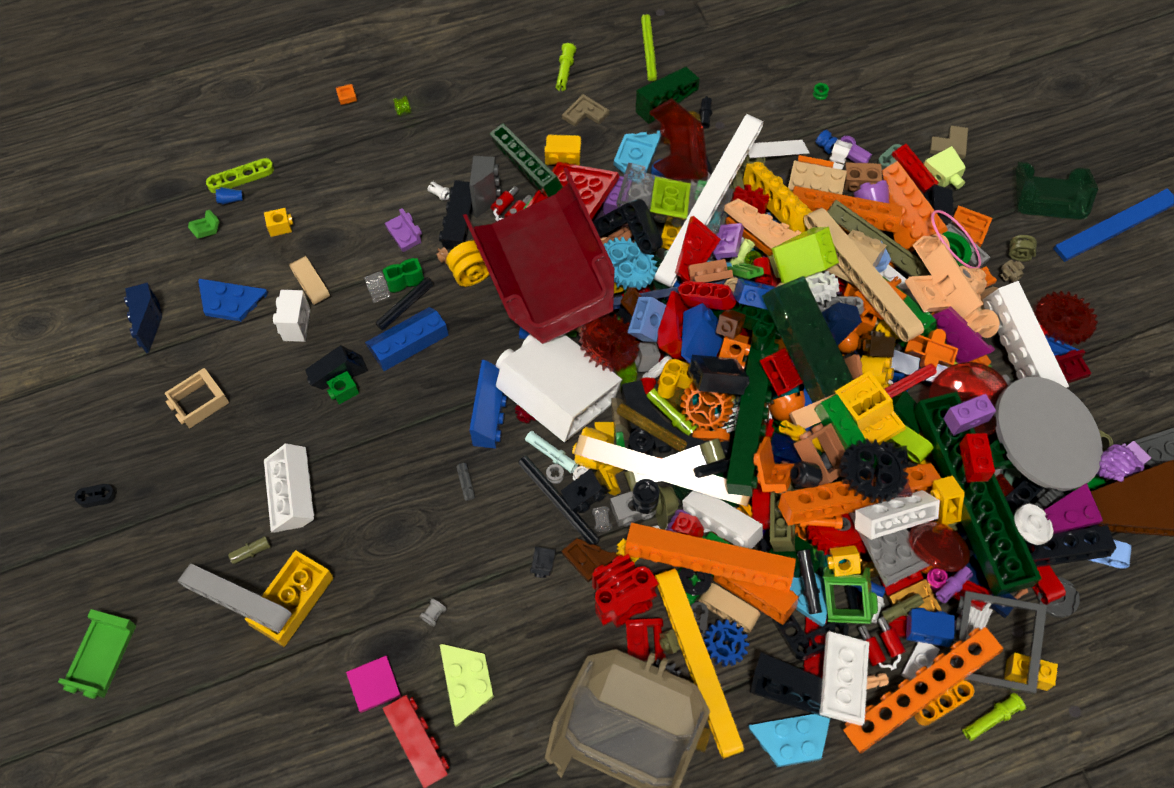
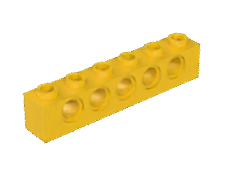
(782, 201)

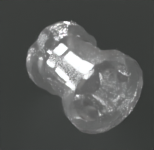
(602, 519)

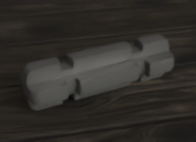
(465, 481)

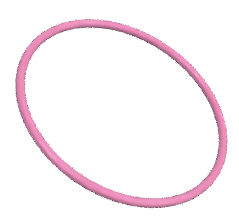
(943, 242)

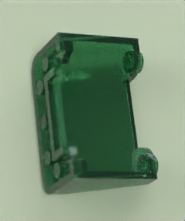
(1054, 196)

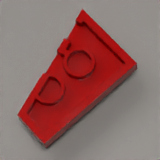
(696, 247)

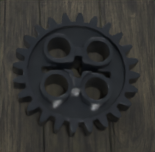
(892, 473)

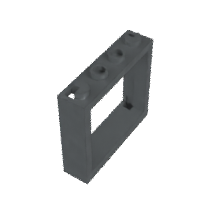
(1036, 643)

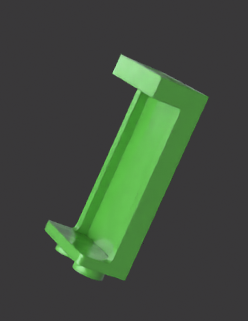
(98, 655)

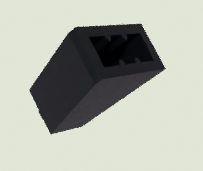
(334, 364)

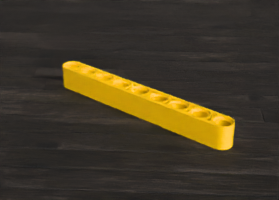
(699, 663)

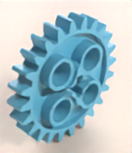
(630, 264)

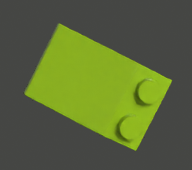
(670, 197)
(805, 254)

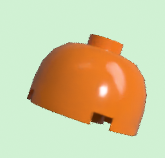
(785, 405)

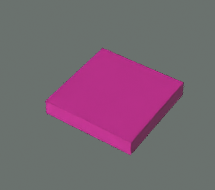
(373, 684)

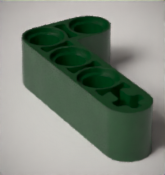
(756, 320)

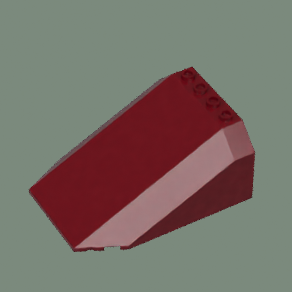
(549, 265)

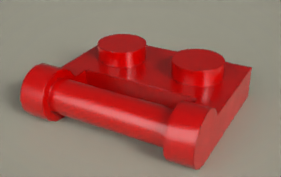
(638, 638)

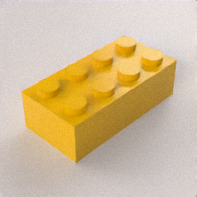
(297, 590)

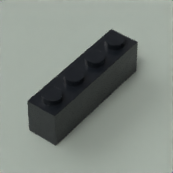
(454, 224)

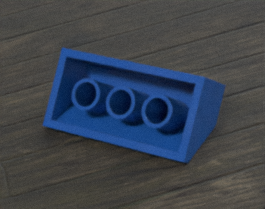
(407, 338)
(487, 408)

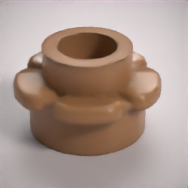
(442, 254)

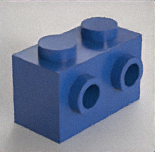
(930, 627)

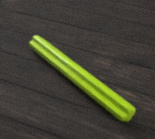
(649, 48)

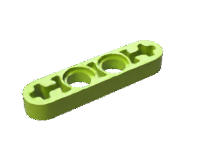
(239, 173)

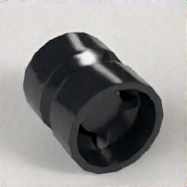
(641, 442)
(645, 496)

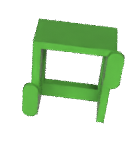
(850, 615)

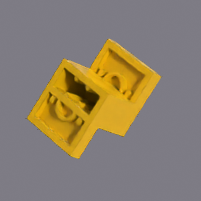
(871, 408)

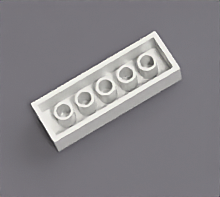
(1023, 335)

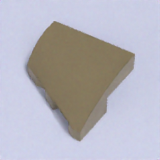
(620, 423)

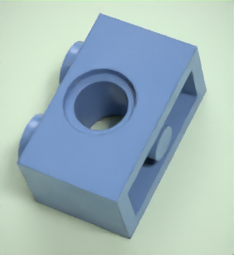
(646, 319)

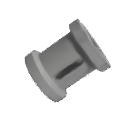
(433, 612)

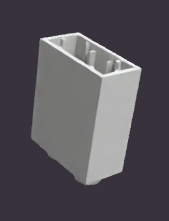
(556, 384)

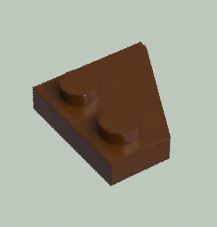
(586, 557)

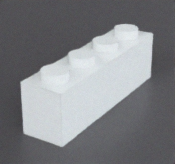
(724, 519)

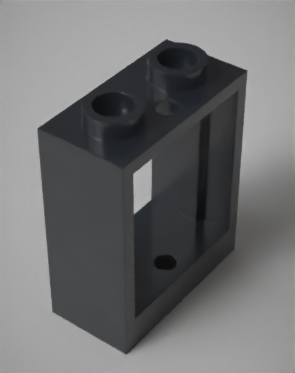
(718, 374)

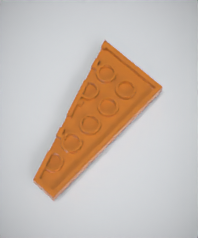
(916, 209)

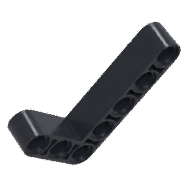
(640, 223)

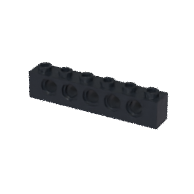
(1101, 546)

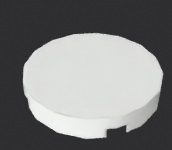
(1033, 524)

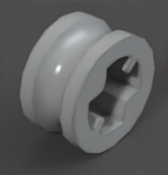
(555, 467)

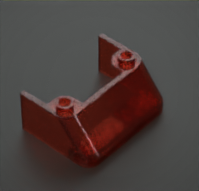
(687, 143)

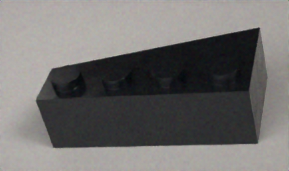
(787, 684)

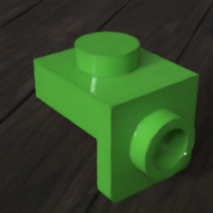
(205, 226)

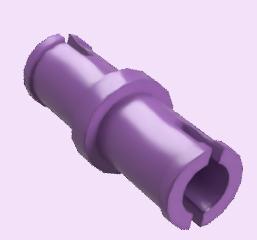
(954, 584)

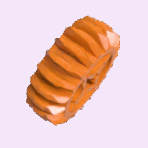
(710, 419)

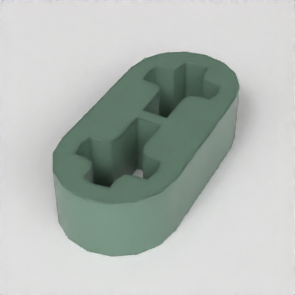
(887, 156)

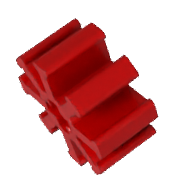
(754, 198)

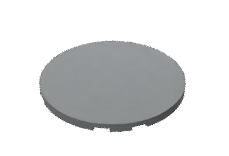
(1048, 433)

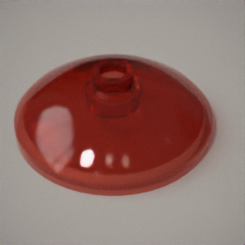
(939, 546)

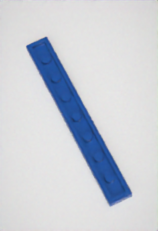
(1115, 225)

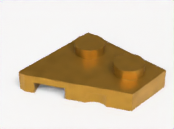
(922, 588)

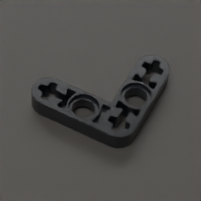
(803, 640)

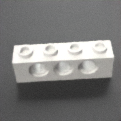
(896, 514)

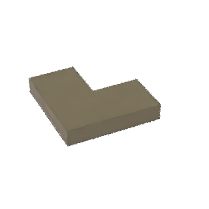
(583, 108)
(956, 139)

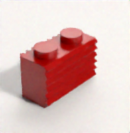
(781, 372)

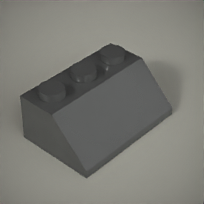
(484, 183)

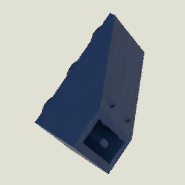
(143, 314)

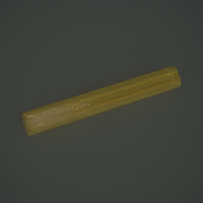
(651, 427)

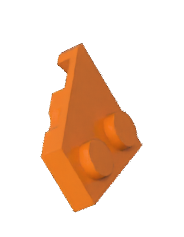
(973, 222)

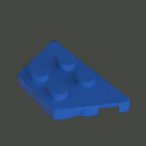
(228, 299)

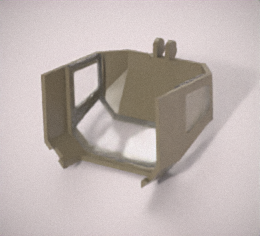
(629, 721)

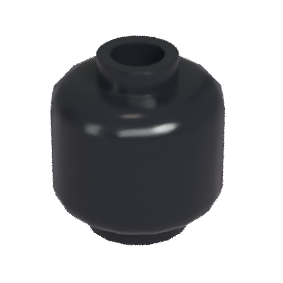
(806, 475)

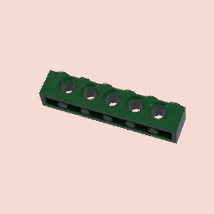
(526, 161)

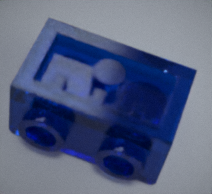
(784, 450)

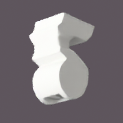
(839, 154)

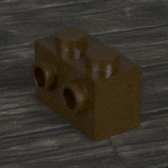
(876, 344)

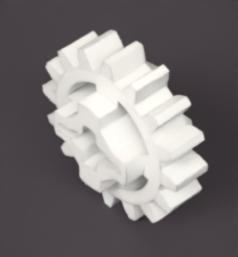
(819, 286)

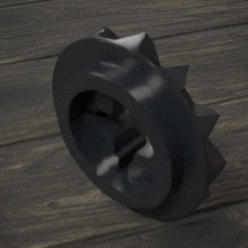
(700, 587)

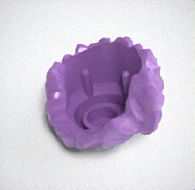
(1119, 463)

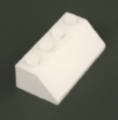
(288, 488)

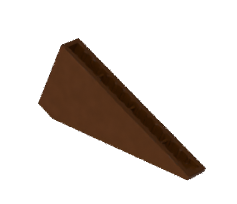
(1139, 502)

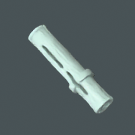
(549, 450)

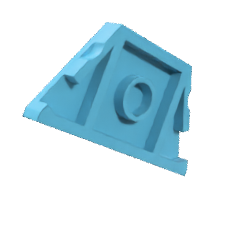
(637, 150)
(798, 587)
(793, 739)

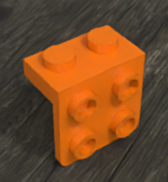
(770, 475)

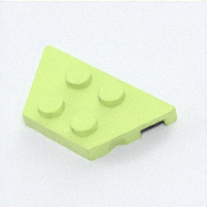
(466, 681)

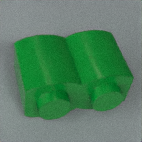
(403, 275)

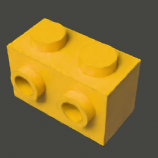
(951, 499)

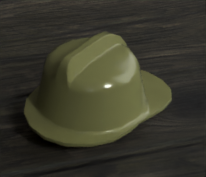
(667, 506)

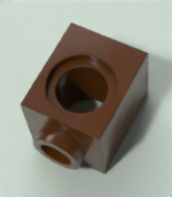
(730, 323)

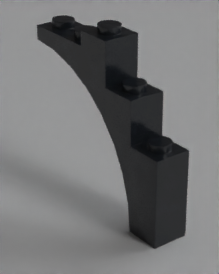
(636, 399)

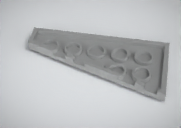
(892, 554)

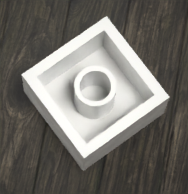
(292, 315)

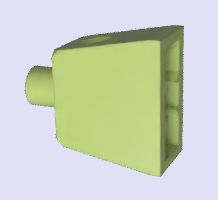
(946, 168)

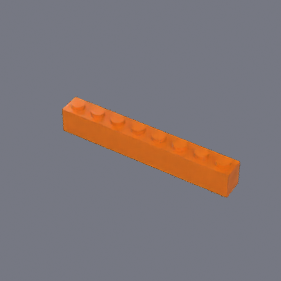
(710, 556)

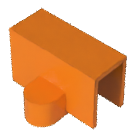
(932, 349)

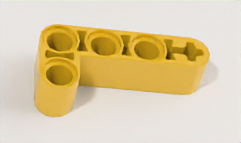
(676, 375)

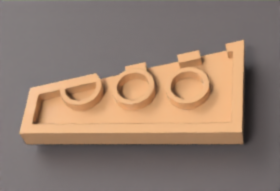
(759, 224)

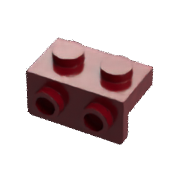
(1073, 365)

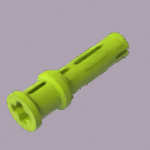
(566, 61)
(678, 419)
(1001, 712)

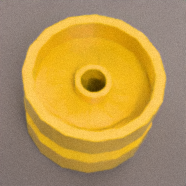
(467, 264)

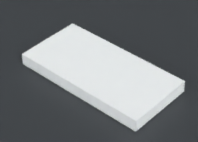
(844, 678)

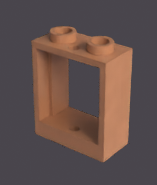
(831, 446)

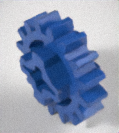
(727, 650)

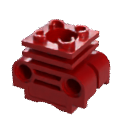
(624, 589)

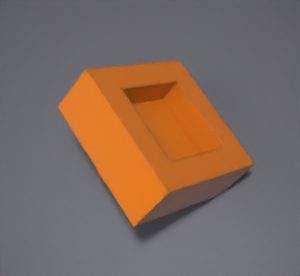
(346, 94)

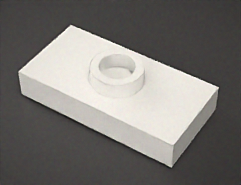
(921, 656)

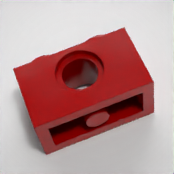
(977, 457)

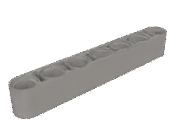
(235, 598)

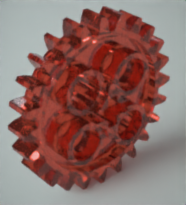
(1066, 317)
(609, 343)

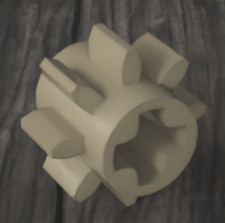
(1012, 271)

